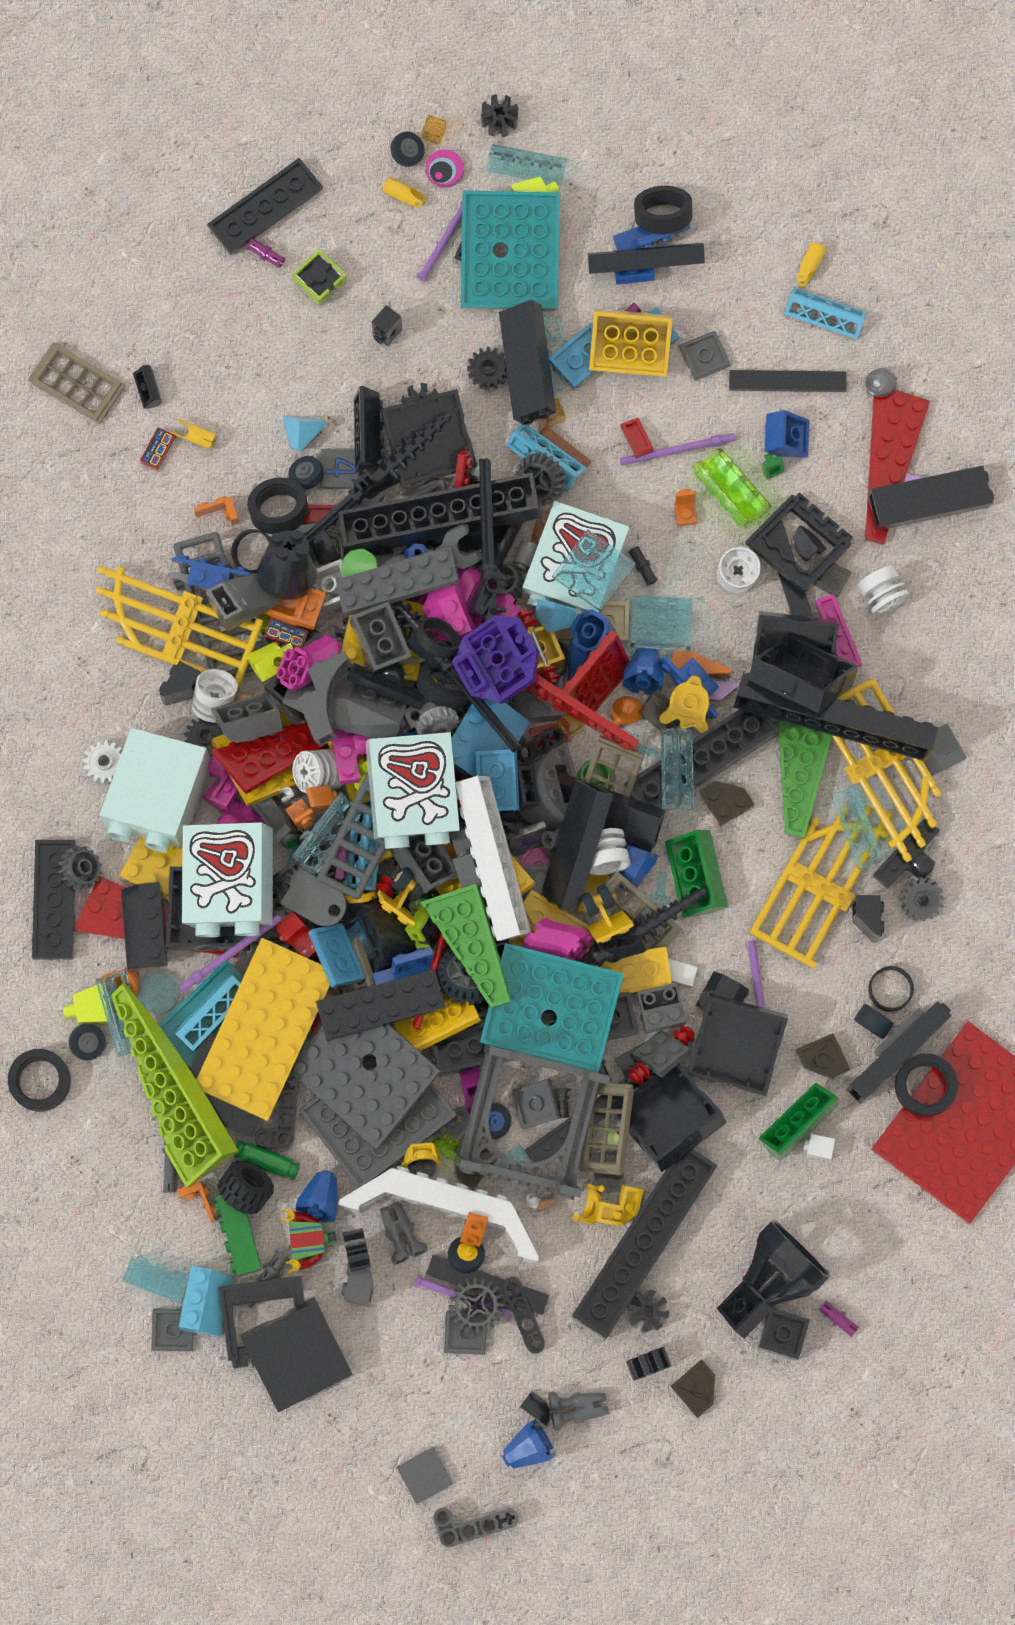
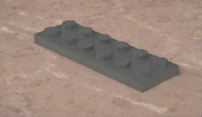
(398, 581)

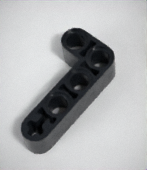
(282, 1109)

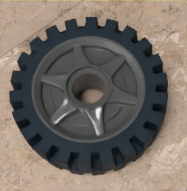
(454, 981)

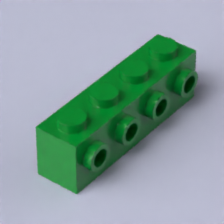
(240, 1239)

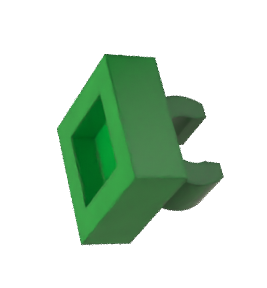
(772, 466)

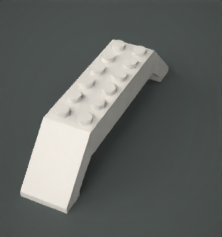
(444, 1198)

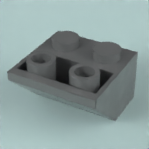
(661, 1008)

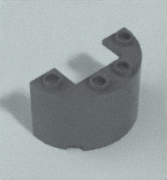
(551, 801)

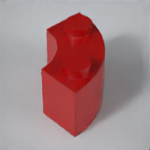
(295, 932)

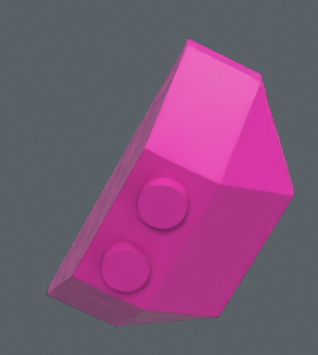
(450, 607)

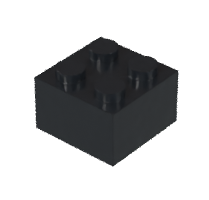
(783, 1334)

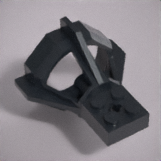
(766, 1285)

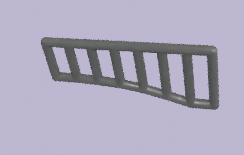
(206, 640)
(374, 859)

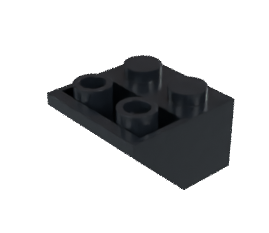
(179, 685)
(867, 915)

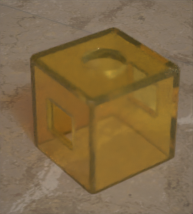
(433, 129)
(560, 415)
(564, 721)

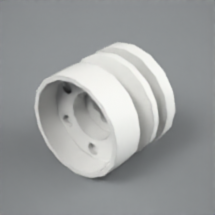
(737, 559)
(884, 591)
(212, 690)
(316, 769)
(610, 853)

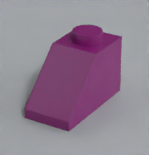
(469, 1081)

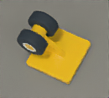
(408, 888)
(609, 925)

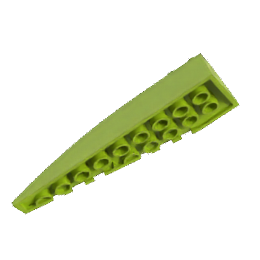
(186, 1118)

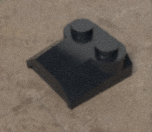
(722, 986)

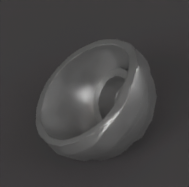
(880, 382)

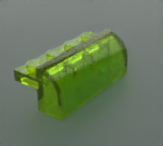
(731, 488)

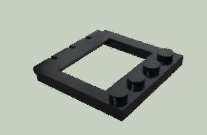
(788, 566)
(251, 1293)

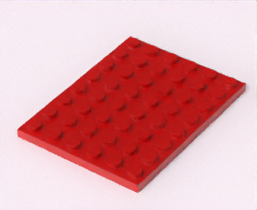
(970, 1144)

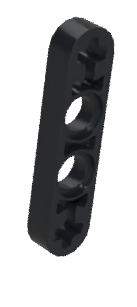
(533, 751)
(527, 1313)

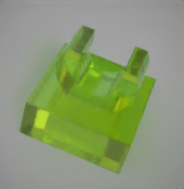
(444, 1146)

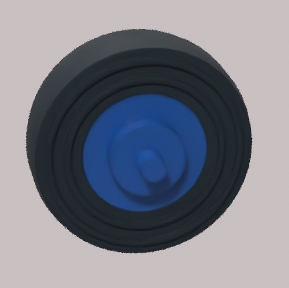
(499, 1121)

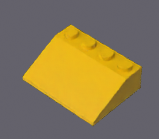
(630, 342)

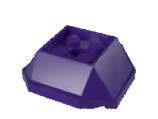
(479, 657)

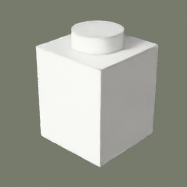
(819, 1147)

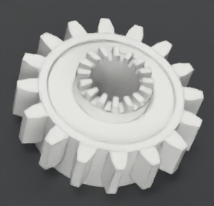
(96, 756)

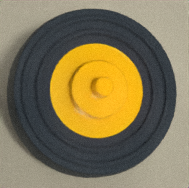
(465, 1257)

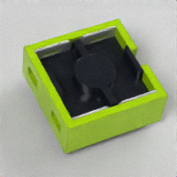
(319, 277)
(424, 931)

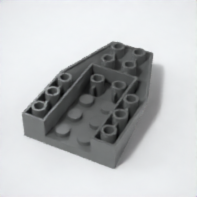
(359, 709)

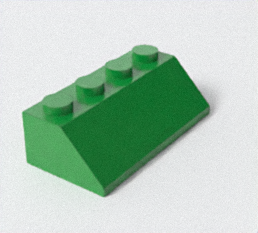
(696, 867)
(798, 1121)

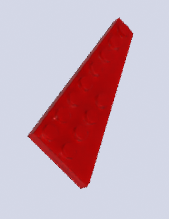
(894, 436)
(565, 703)
(267, 757)
(104, 913)

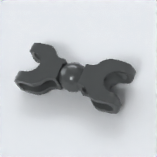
(462, 559)

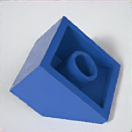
(786, 434)

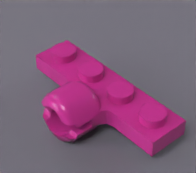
(845, 648)
(346, 751)
(226, 790)
(237, 812)

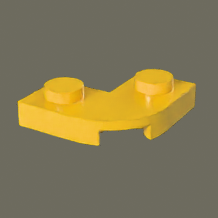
(624, 1211)

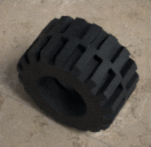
(245, 1187)

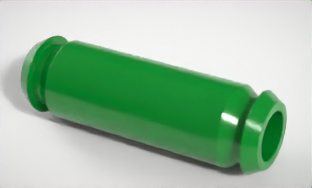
(267, 1160)

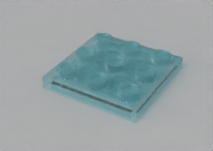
(594, 570)
(661, 623)

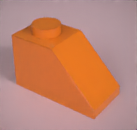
(320, 798)

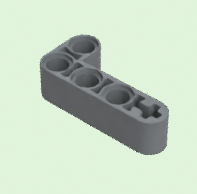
(477, 1524)

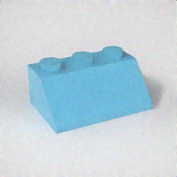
(202, 1302)

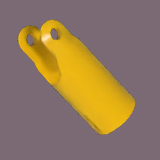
(403, 192)
(810, 263)
(198, 435)

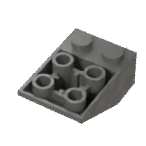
(240, 600)
(359, 1287)

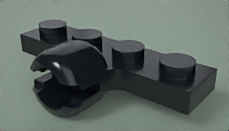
(387, 682)
(920, 864)

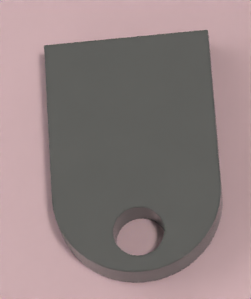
(313, 899)

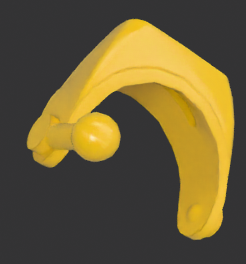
(421, 1151)
(592, 1202)

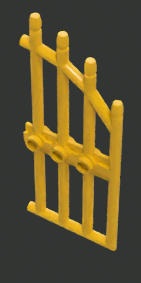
(182, 625)
(874, 764)
(821, 887)

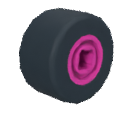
(873, 1021)

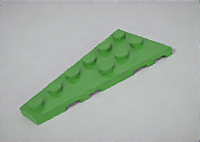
(801, 765)
(467, 931)

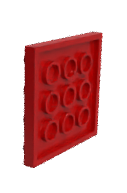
(599, 674)

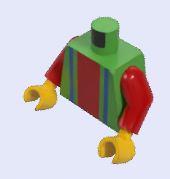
(306, 1239)

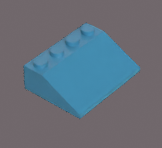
(477, 735)

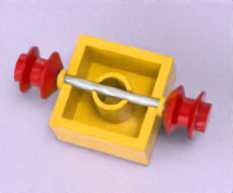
(549, 650)

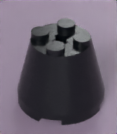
(287, 566)

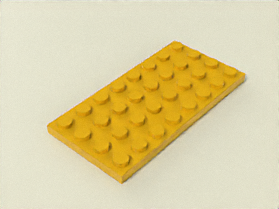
(264, 1029)

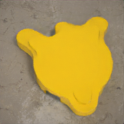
(688, 704)

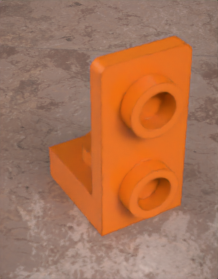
(220, 503)
(685, 507)
(301, 815)
(191, 1193)
(474, 1229)

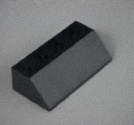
(367, 429)
(144, 926)

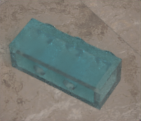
(156, 1279)

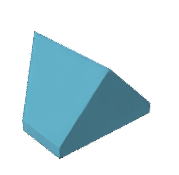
(301, 430)
(554, 615)

